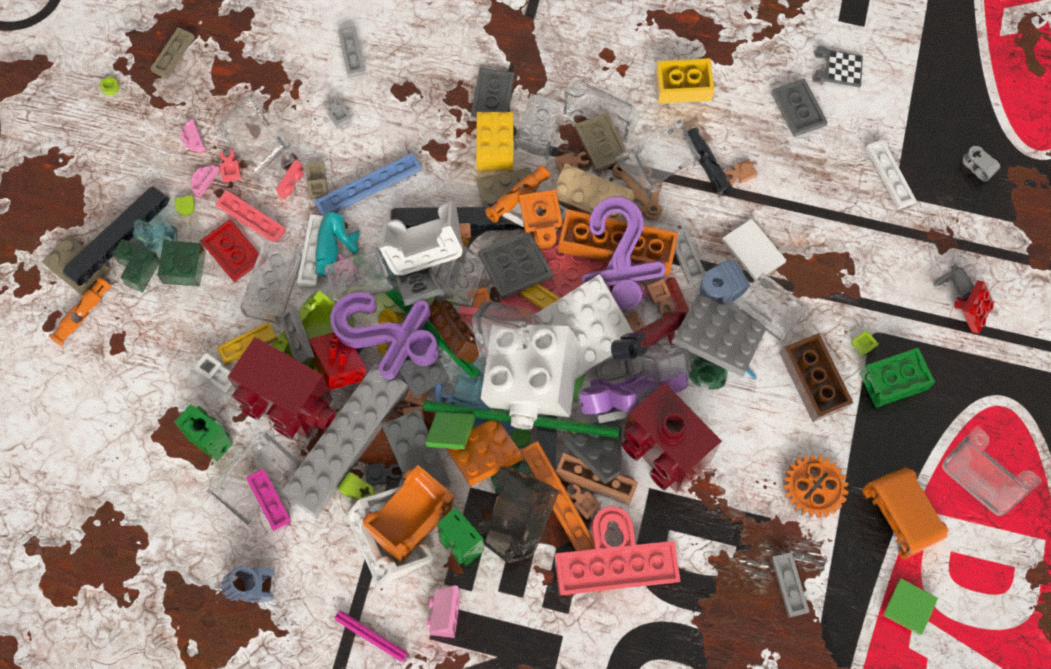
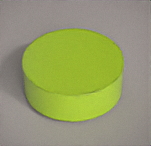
(109, 86)

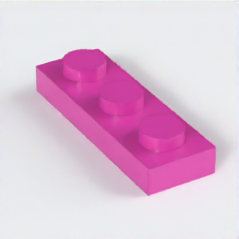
(268, 500)

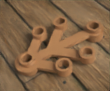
(641, 195)

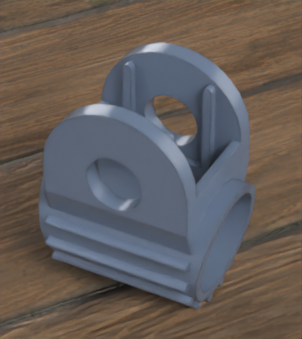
(724, 282)
(253, 584)

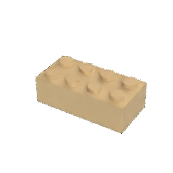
(584, 191)

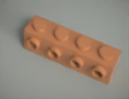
(576, 472)

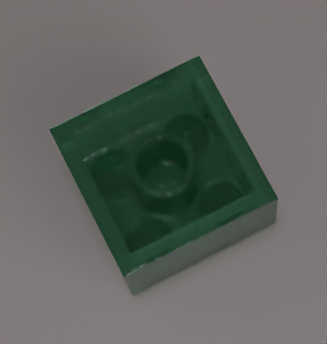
(181, 263)

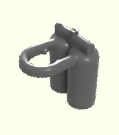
(959, 279)

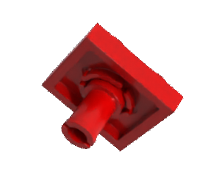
(976, 307)

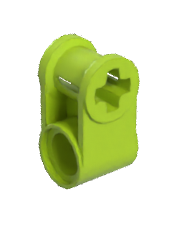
(354, 487)

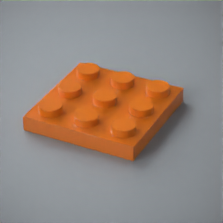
(485, 452)

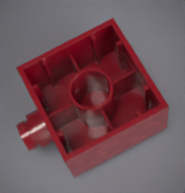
(282, 390)
(669, 439)

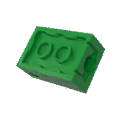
(897, 377)
(204, 431)
(460, 537)

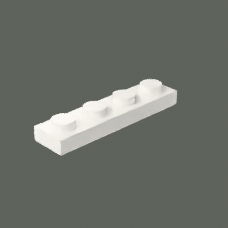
(890, 174)
(307, 268)

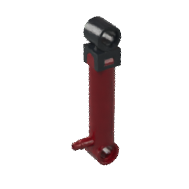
(636, 343)

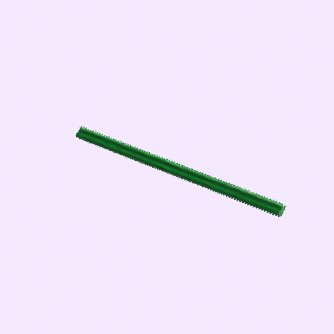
(467, 366)
(549, 423)

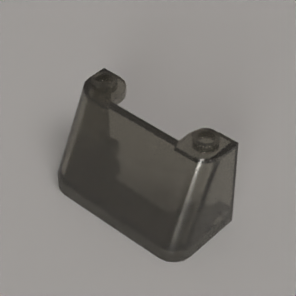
(518, 515)

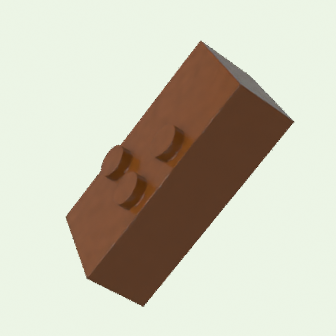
(816, 377)

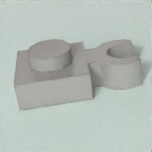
(337, 113)

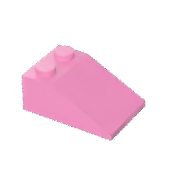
(444, 612)

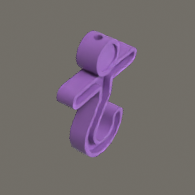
(621, 270)
(404, 337)
(622, 395)

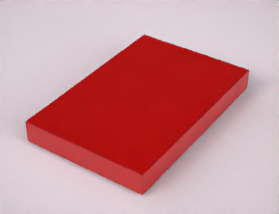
(231, 250)

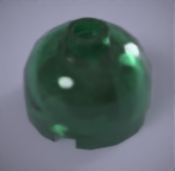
(707, 373)

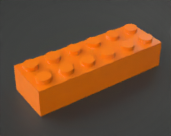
(579, 241)

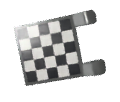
(841, 67)

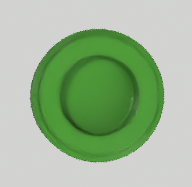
(521, 437)

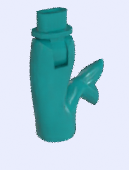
(326, 245)

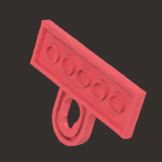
(618, 566)

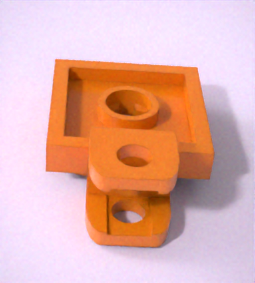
(541, 225)

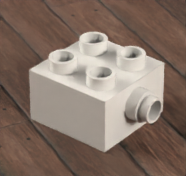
(534, 378)

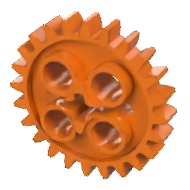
(829, 498)

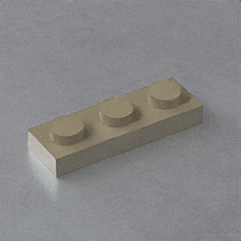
(172, 53)

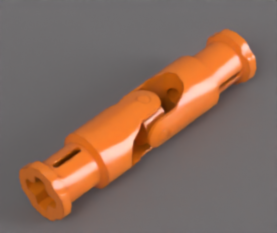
(510, 200)
(88, 301)

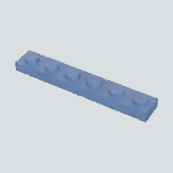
(368, 184)

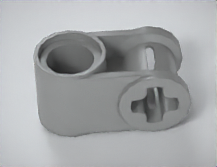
(982, 164)

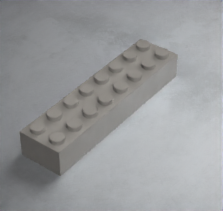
(344, 441)

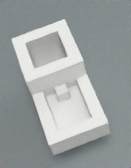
(213, 372)

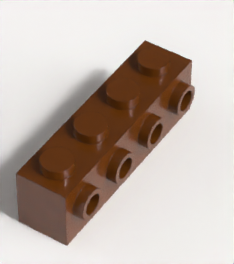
(454, 330)

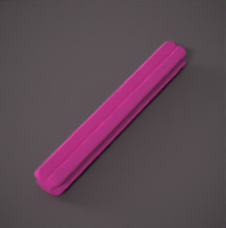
(371, 636)

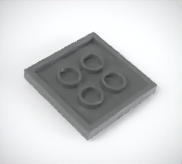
(515, 264)

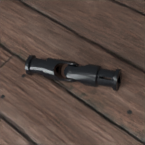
(713, 170)

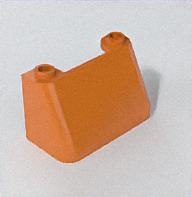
(907, 511)
(409, 514)

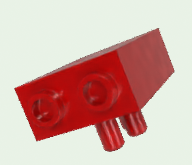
(336, 361)

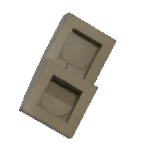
(316, 180)

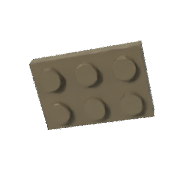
(600, 141)
(496, 185)
(62, 256)

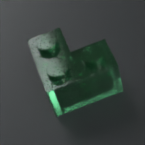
(139, 264)

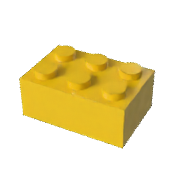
(684, 80)
(494, 141)

